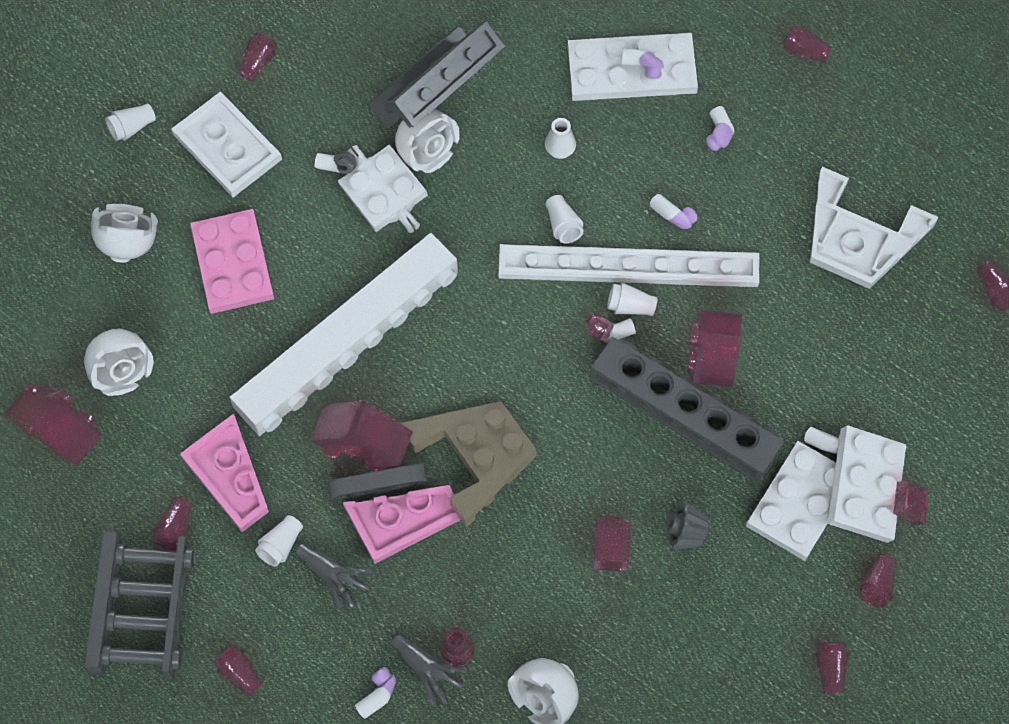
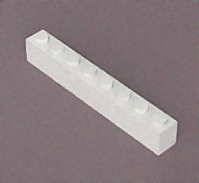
(344, 335)

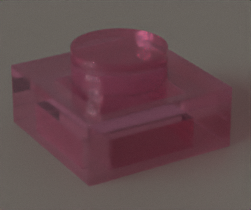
(910, 502)

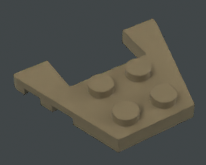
(487, 444)

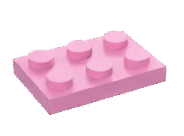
(232, 261)

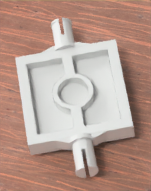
(383, 189)

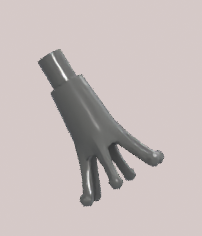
(332, 573)
(427, 667)

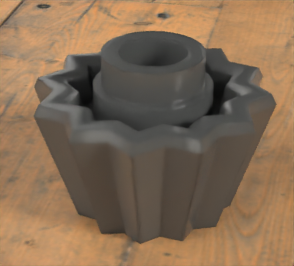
(687, 527)

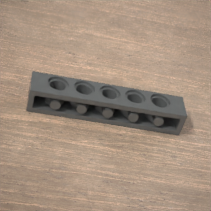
(693, 425)

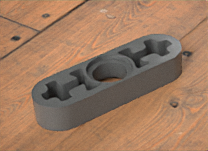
(377, 482)

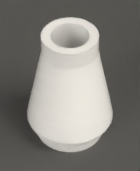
(129, 121)
(560, 139)
(564, 221)
(629, 300)
(277, 543)

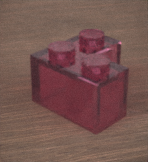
(716, 348)
(53, 420)
(362, 432)

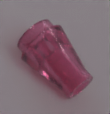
(806, 44)
(256, 56)
(995, 284)
(173, 524)
(879, 582)
(457, 654)
(832, 666)
(238, 670)

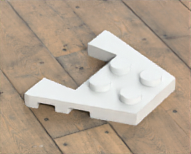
(854, 244)

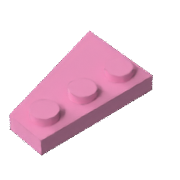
(227, 473)
(401, 520)

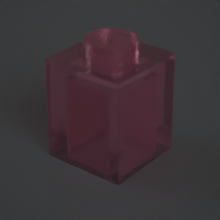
(611, 544)

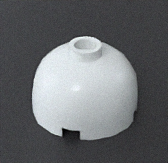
(427, 143)
(123, 231)
(117, 361)
(546, 690)

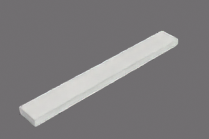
(629, 265)

